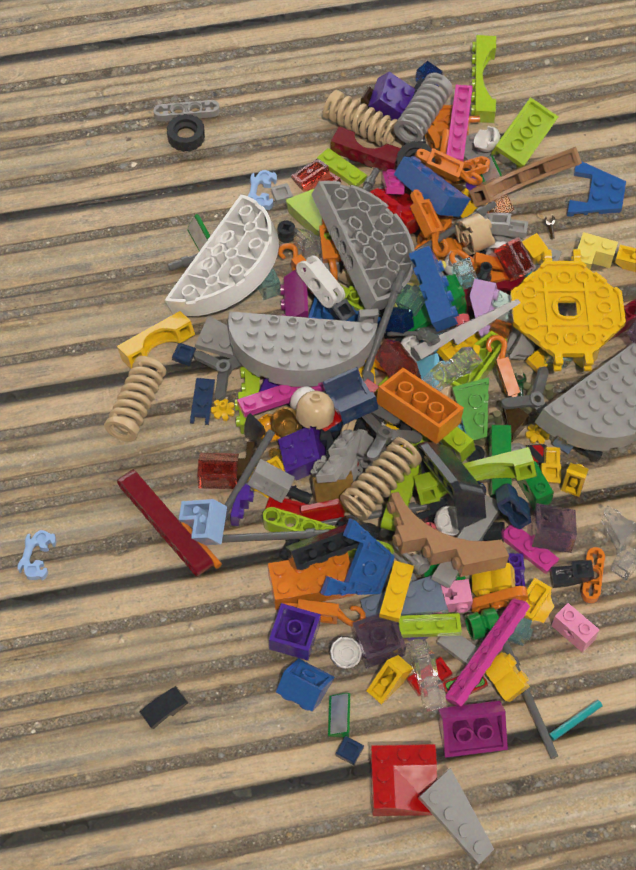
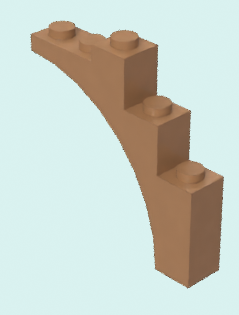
(524, 175)
(466, 555)

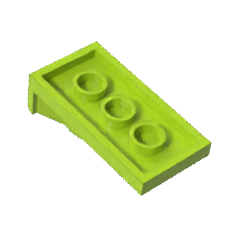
(525, 133)

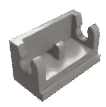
(271, 480)

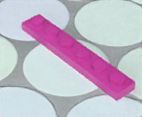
(459, 121)
(269, 398)
(487, 652)

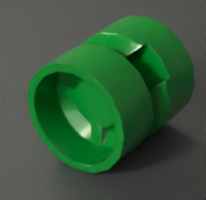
(482, 623)

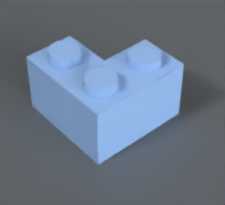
(206, 518)

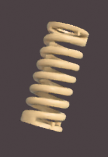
(361, 116)
(118, 416)
(385, 479)

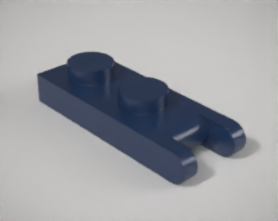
(202, 399)

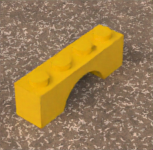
(172, 329)

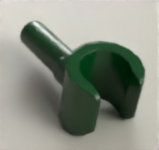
(521, 383)

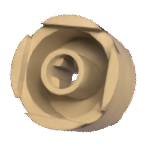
(474, 233)

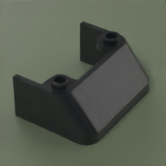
(457, 481)

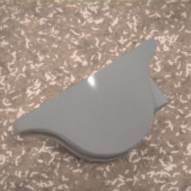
(519, 345)

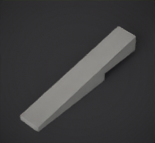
(465, 330)
(445, 573)

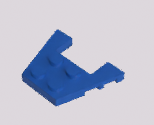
(605, 192)
(368, 566)

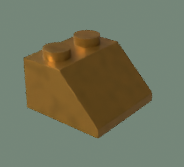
(331, 490)

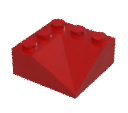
(399, 205)
(400, 777)

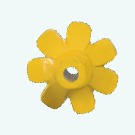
(223, 409)
(536, 434)

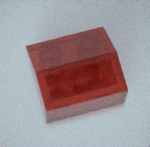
(514, 259)
(394, 357)
(217, 470)

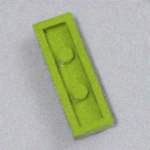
(342, 168)
(430, 625)

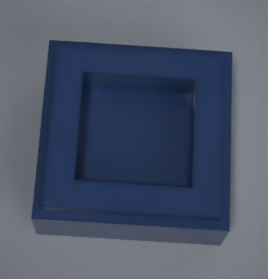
(183, 354)
(349, 750)

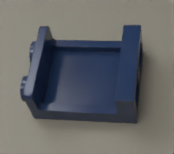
(350, 395)

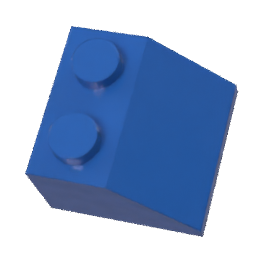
(304, 684)

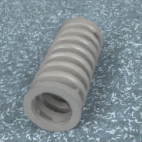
(423, 108)

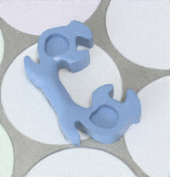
(264, 177)
(33, 570)

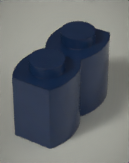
(513, 506)

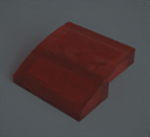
(313, 173)

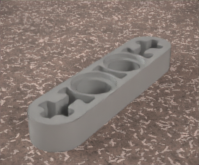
(186, 109)

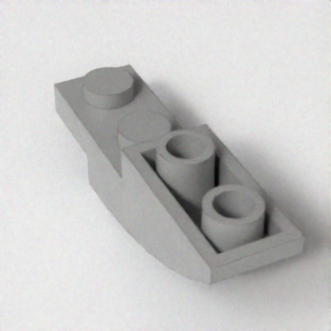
(504, 225)
(341, 457)

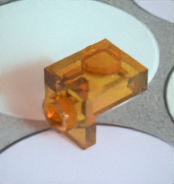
(501, 328)

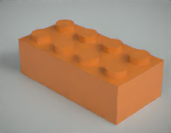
(419, 405)
(292, 584)

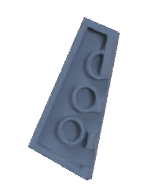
(422, 597)

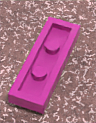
(392, 183)
(522, 543)

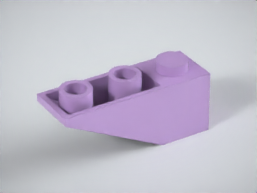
(482, 300)

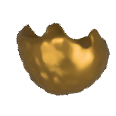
(285, 421)

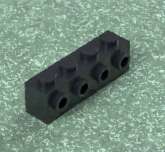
(321, 547)

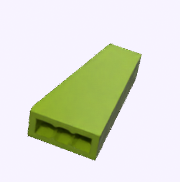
(306, 212)

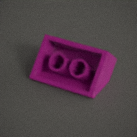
(295, 295)
(473, 728)

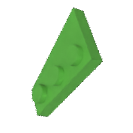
(474, 399)

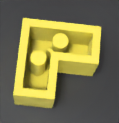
(597, 250)

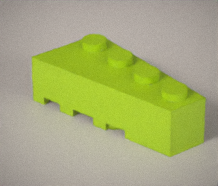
(487, 364)

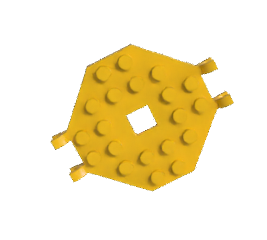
(597, 309)

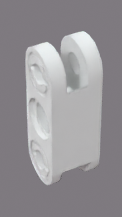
(320, 281)

